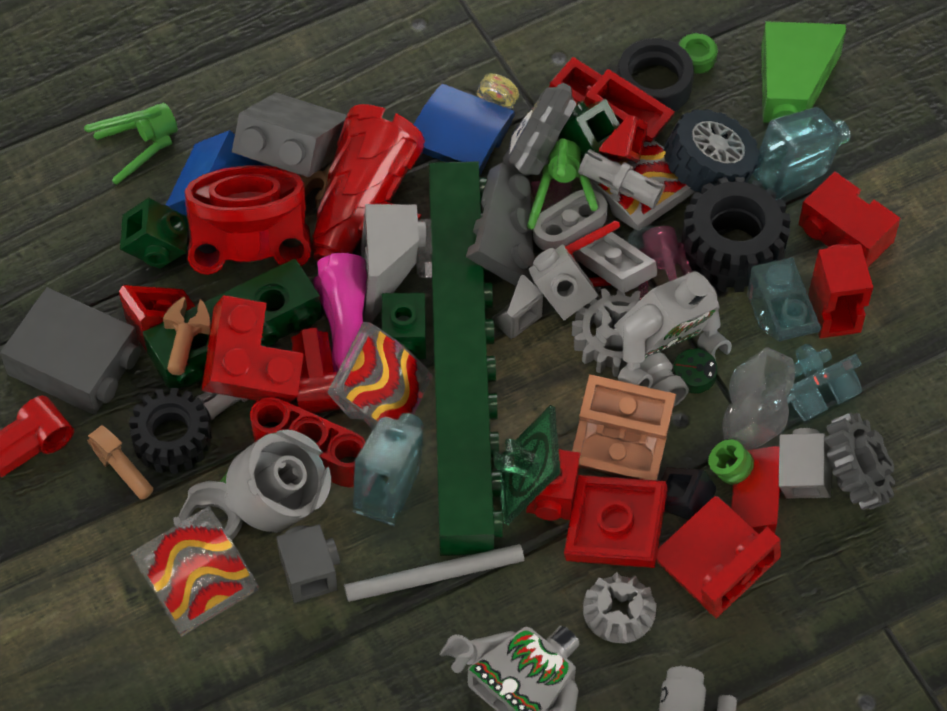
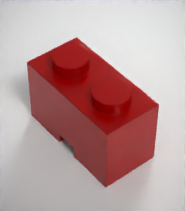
(841, 217)
(840, 290)

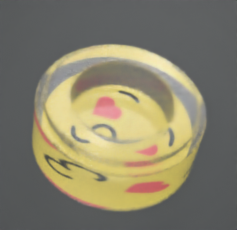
(498, 90)

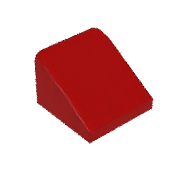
(626, 141)

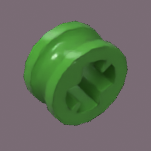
(739, 470)

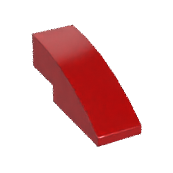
(621, 95)

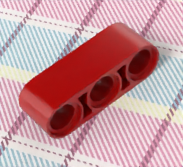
(332, 439)

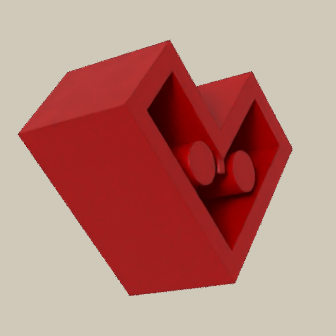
(237, 361)

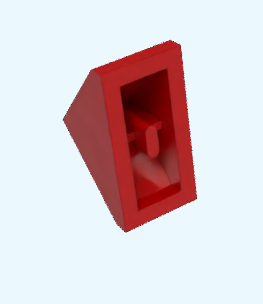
(146, 306)

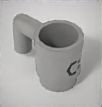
(685, 692)

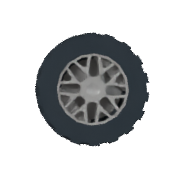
(710, 148)

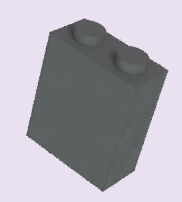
(288, 134)
(71, 351)

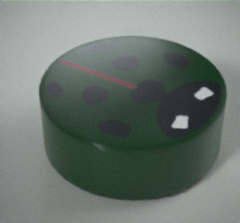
(696, 369)

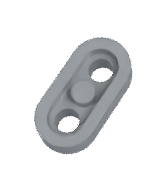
(565, 221)

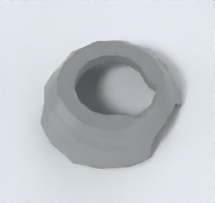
(210, 494)

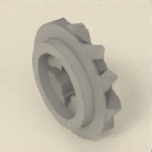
(616, 626)

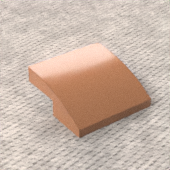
(623, 428)

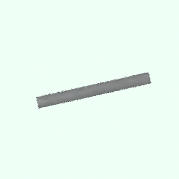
(434, 572)

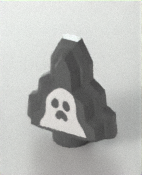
(539, 130)

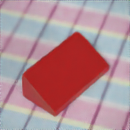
(758, 495)

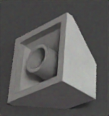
(390, 250)

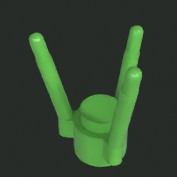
(152, 124)
(563, 167)

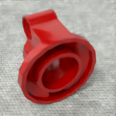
(246, 216)

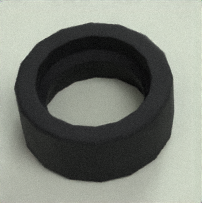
(666, 54)

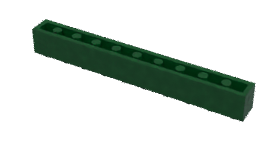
(462, 366)

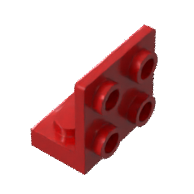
(718, 555)

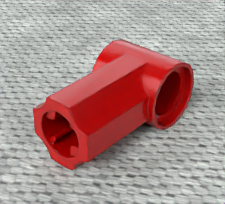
(316, 371)
(36, 430)

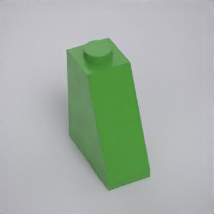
(797, 64)

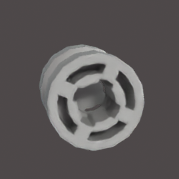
(663, 378)

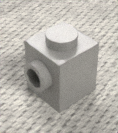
(562, 281)
(804, 464)

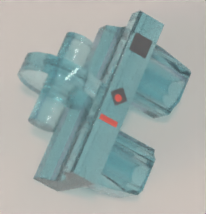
(839, 377)

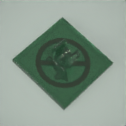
(528, 464)

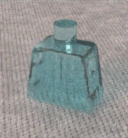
(798, 150)
(390, 451)

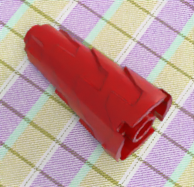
(365, 170)

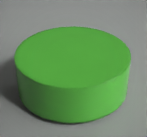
(701, 50)

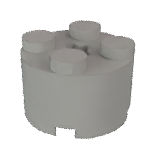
(277, 481)

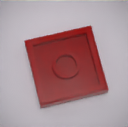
(616, 521)

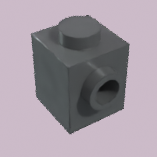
(308, 562)

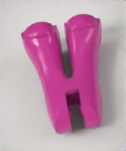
(342, 294)

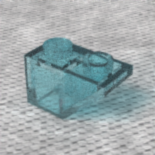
(781, 300)

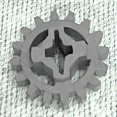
(607, 344)

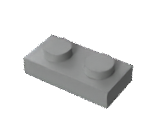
(617, 262)

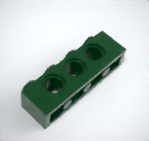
(281, 288)

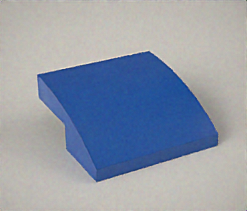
(462, 126)

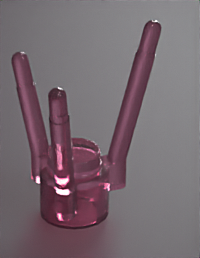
(663, 247)

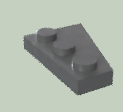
(502, 233)

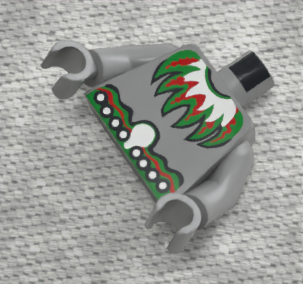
(668, 318)
(519, 669)

